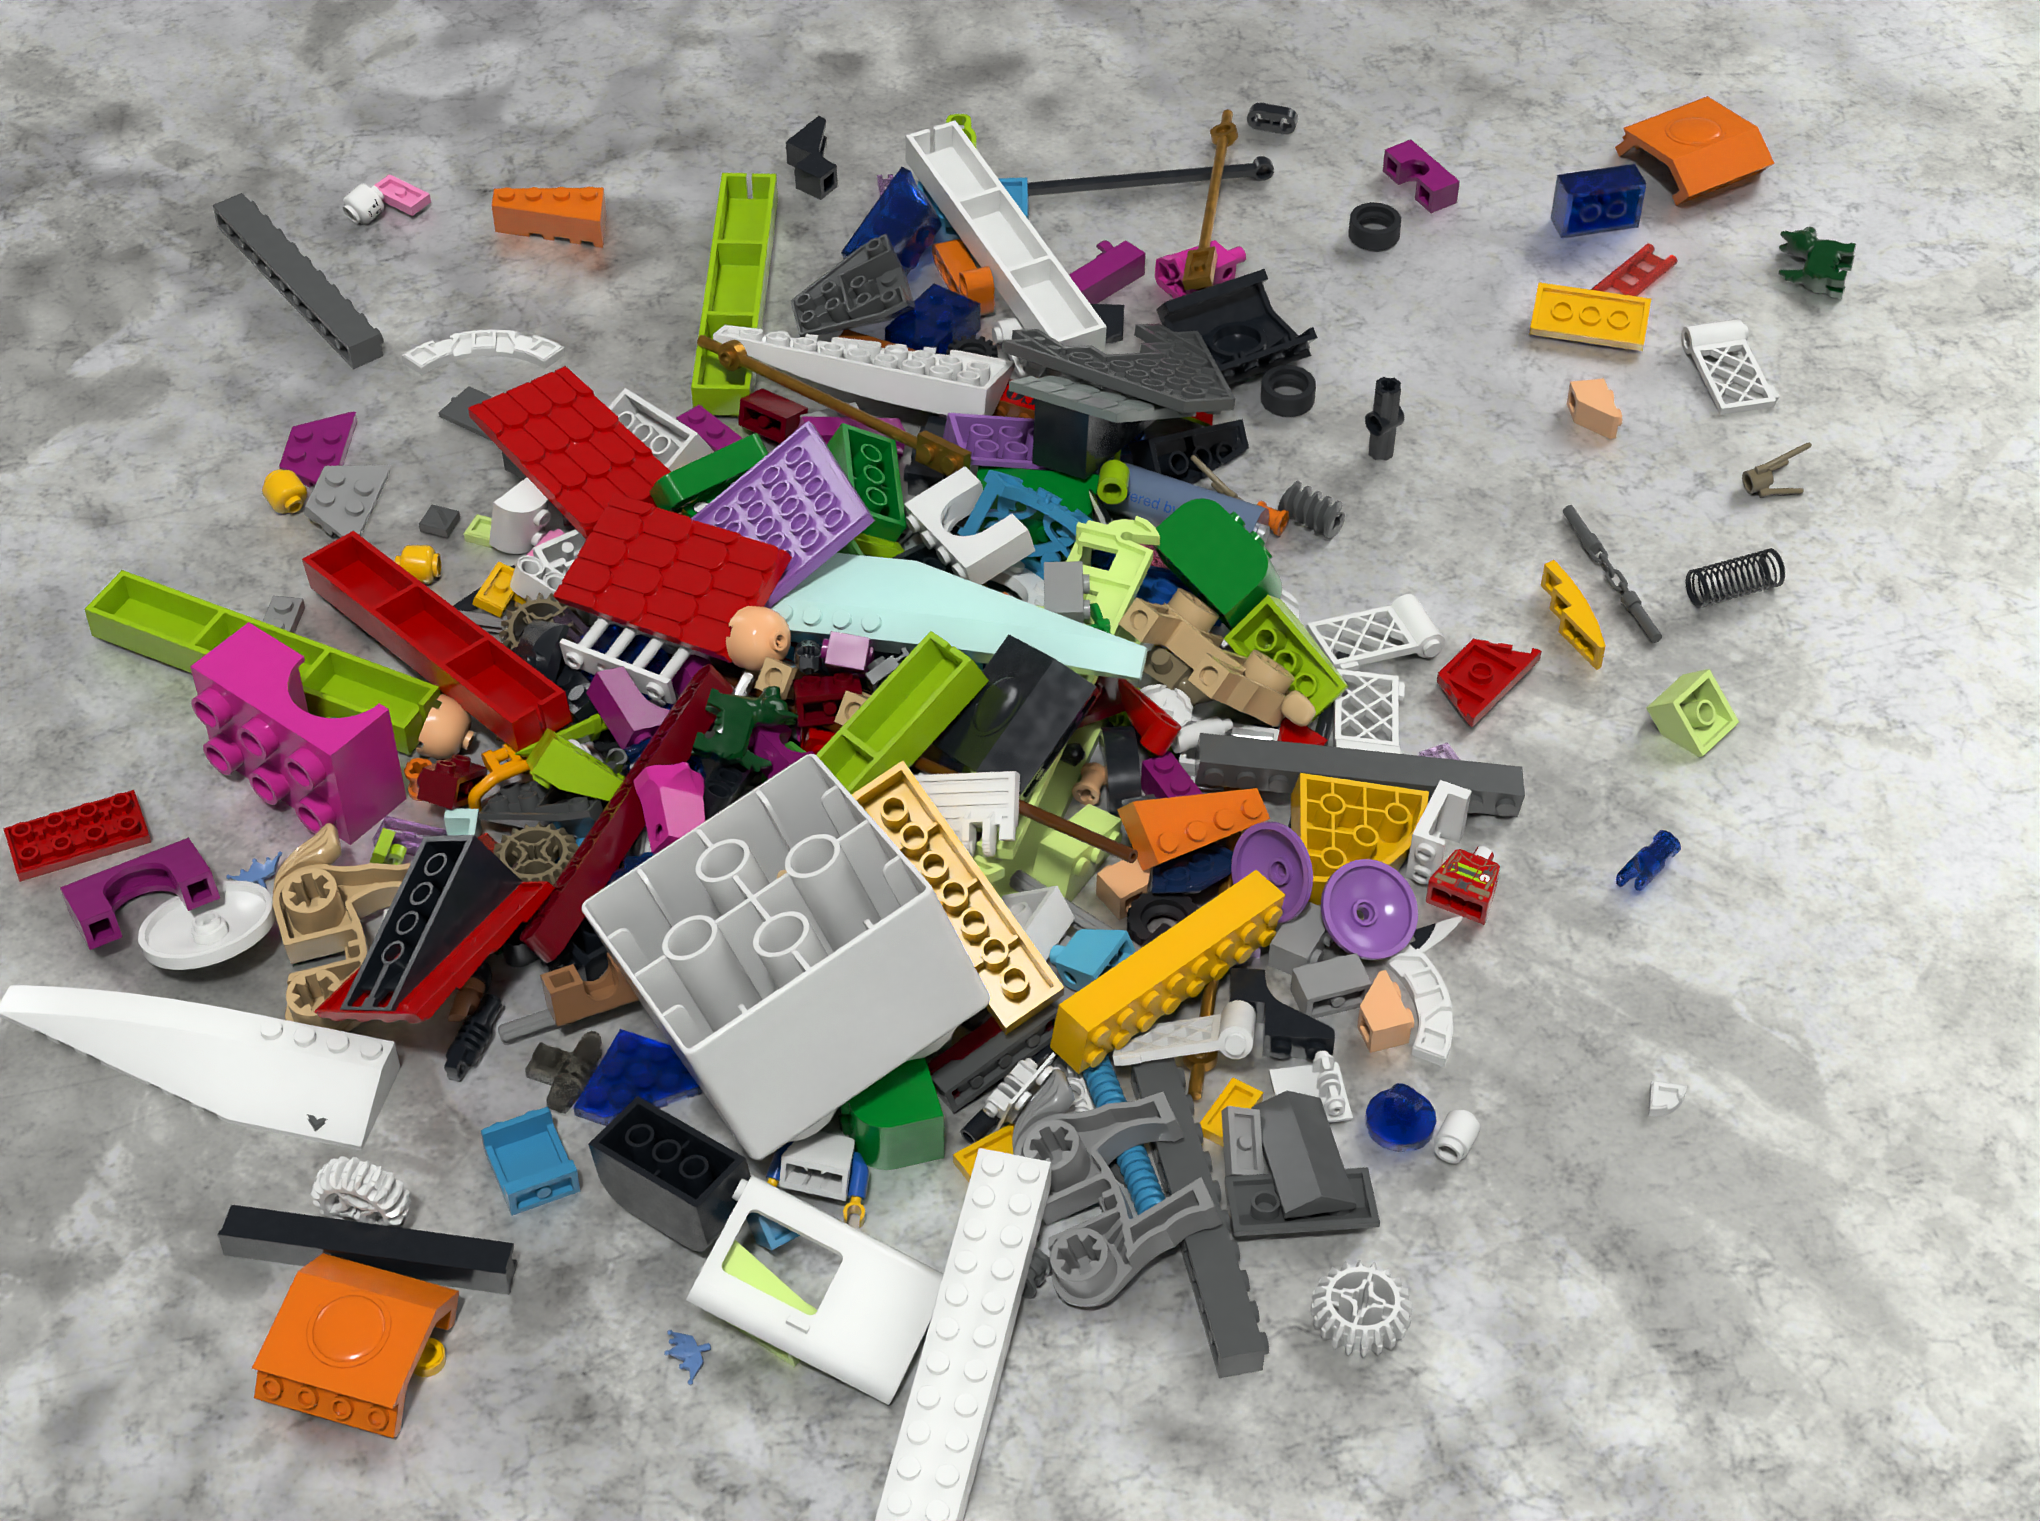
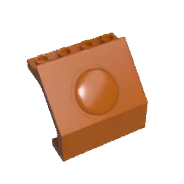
(1701, 146)
(350, 1342)

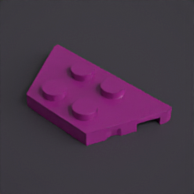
(318, 445)

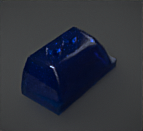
(904, 216)

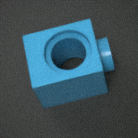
(767, 1232)

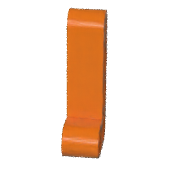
(962, 274)

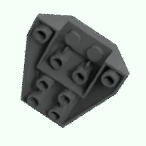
(856, 292)
(533, 803)

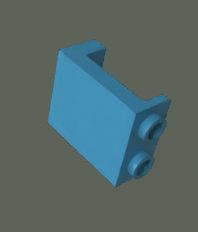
(529, 1161)

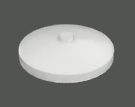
(210, 933)

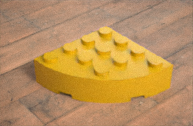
(1353, 822)

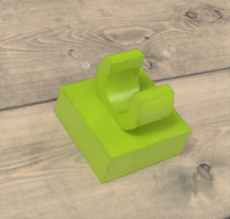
(385, 852)

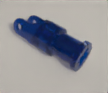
(1649, 860)

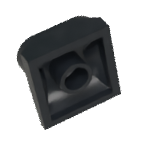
(541, 646)

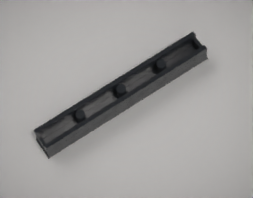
(408, 1252)

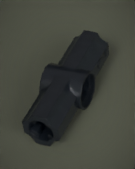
(1384, 418)

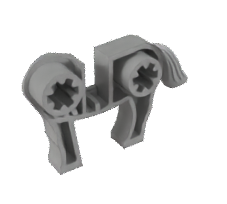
(1108, 1250)

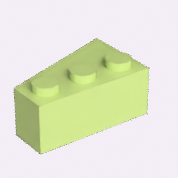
(1072, 863)
(750, 1270)

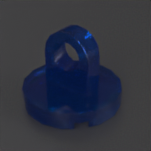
(1400, 1118)

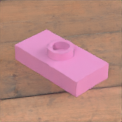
(403, 195)

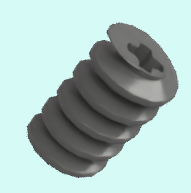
(1312, 510)

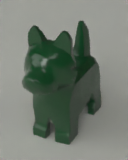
(1822, 263)
(735, 723)

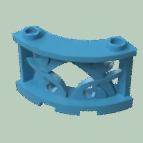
(1012, 491)

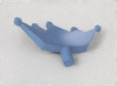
(258, 871)
(687, 1351)

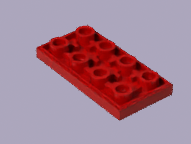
(76, 835)

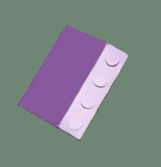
(993, 439)

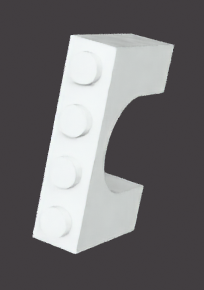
(972, 556)

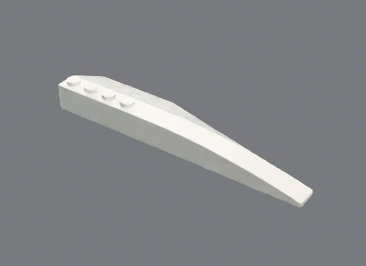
(222, 1059)

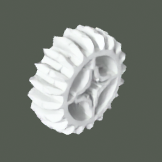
(360, 1193)
(1379, 1323)

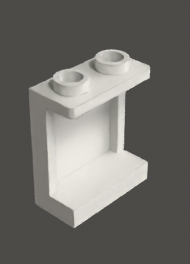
(1443, 818)

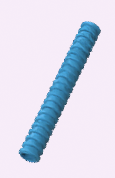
(1134, 1162)

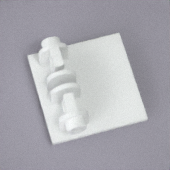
(1318, 1080)
(1018, 1088)

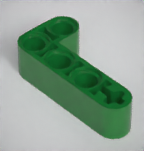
(707, 474)

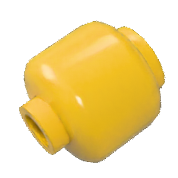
(284, 491)
(420, 562)

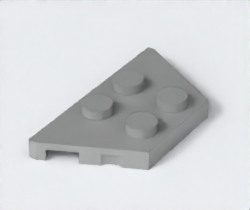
(346, 497)

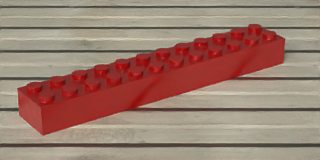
(437, 641)

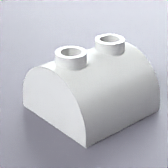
(519, 519)

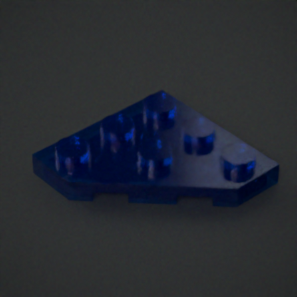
(634, 1069)

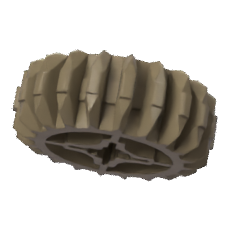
(536, 609)
(536, 852)

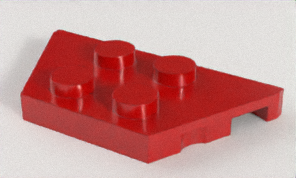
(1483, 676)

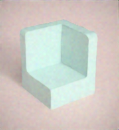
(462, 822)

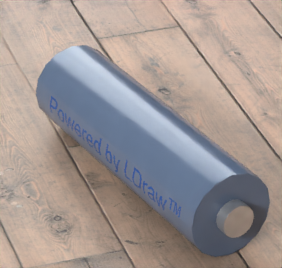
(1158, 496)

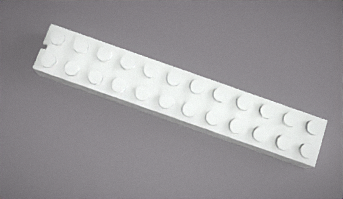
(1002, 237)
(967, 1340)

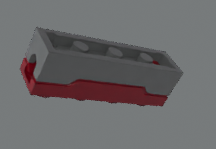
(987, 1057)

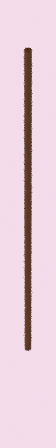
(1025, 809)

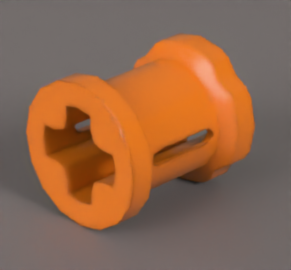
(1277, 519)
(412, 772)

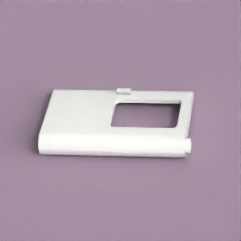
(868, 1315)

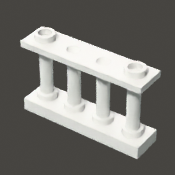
(654, 685)

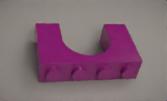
(626, 710)
(171, 868)

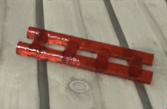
(1630, 267)

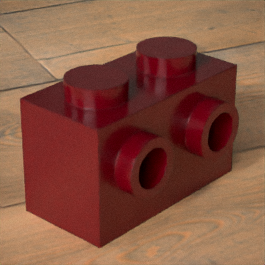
(770, 414)
(820, 697)
(449, 781)

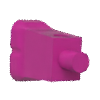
(1170, 268)
(670, 802)

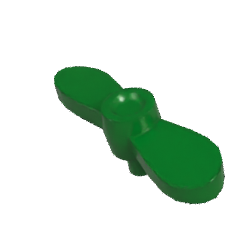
(1100, 622)

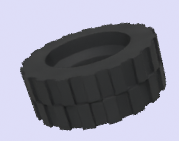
(1156, 905)

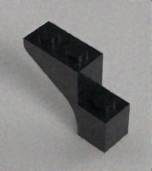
(806, 154)
(1285, 1029)

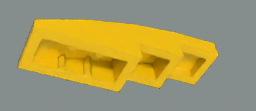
(1576, 618)

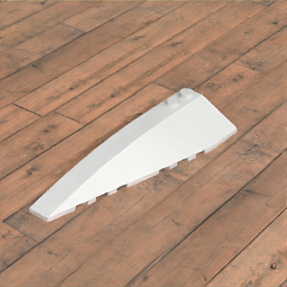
(889, 374)

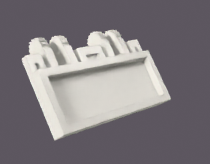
(975, 802)

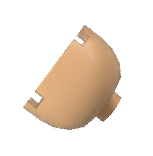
(756, 635)
(446, 730)

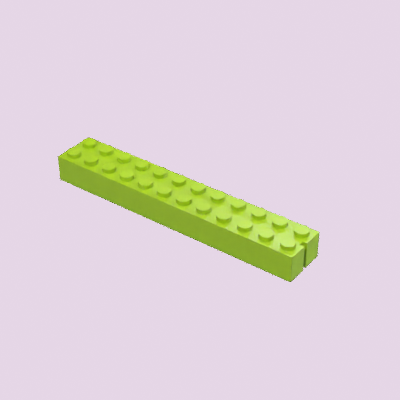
(735, 284)
(186, 628)
(903, 713)

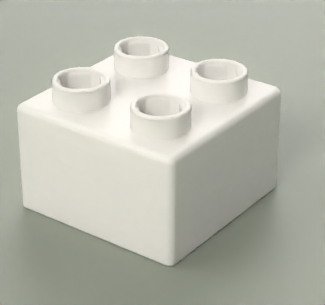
(794, 983)

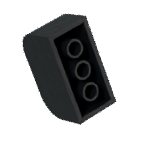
(668, 1173)

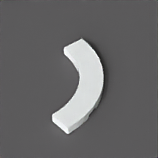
(483, 343)
(1430, 1002)

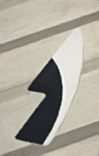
(1432, 934)

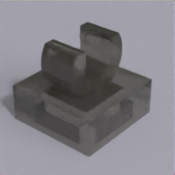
(545, 1063)

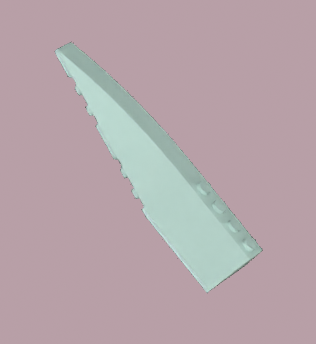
(905, 600)

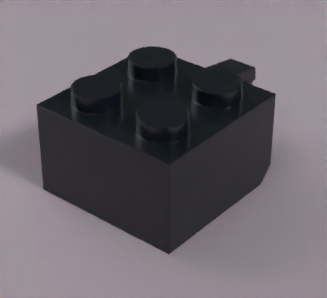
(583, 951)

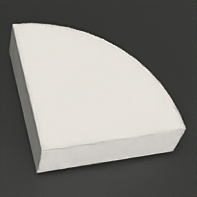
(1665, 1097)

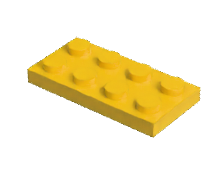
(1590, 316)

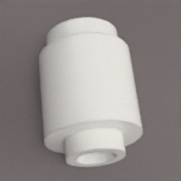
(1456, 1136)

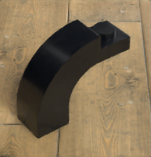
(1120, 765)

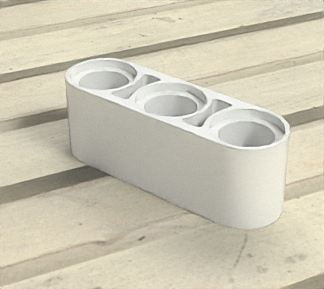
(536, 576)

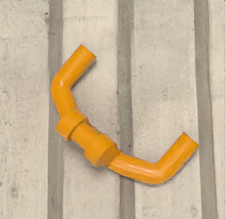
(498, 772)

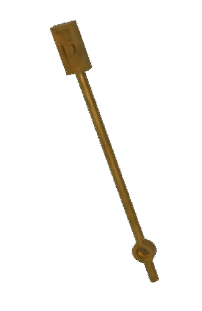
(1202, 262)
(929, 448)
(1209, 1059)

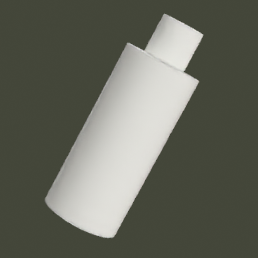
(1189, 735)

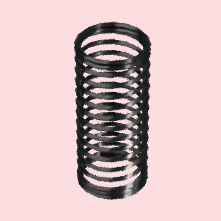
(1763, 570)

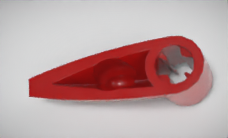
(1149, 720)

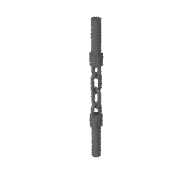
(1629, 598)

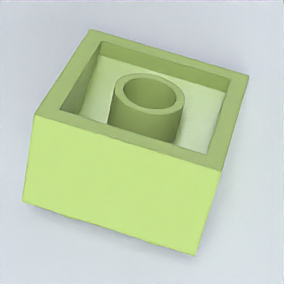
(1693, 712)

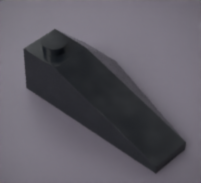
(1173, 452)

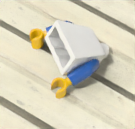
(824, 1167)

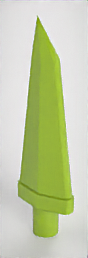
(583, 732)

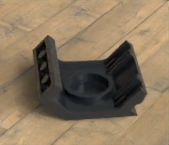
(1238, 326)
(1019, 715)

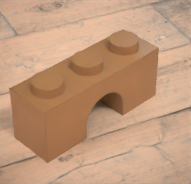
(573, 999)

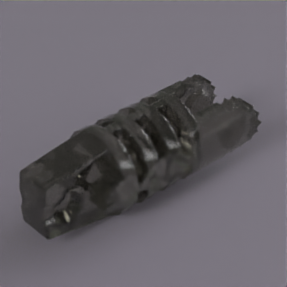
(575, 1073)

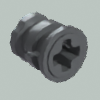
(1039, 1268)

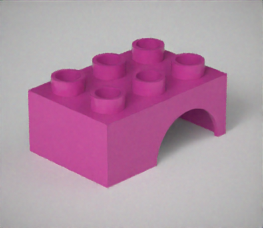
(262, 728)

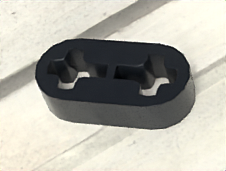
(1272, 118)

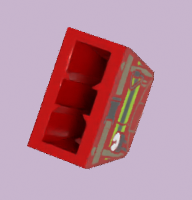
(1465, 884)

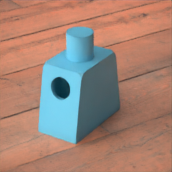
(1090, 955)

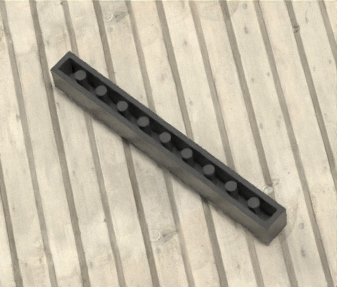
(299, 281)
(1277, 765)
(1210, 1253)

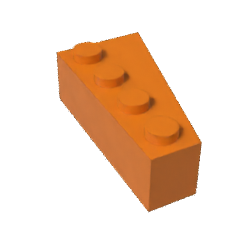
(551, 213)
(1183, 824)

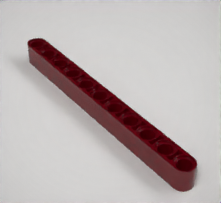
(620, 821)

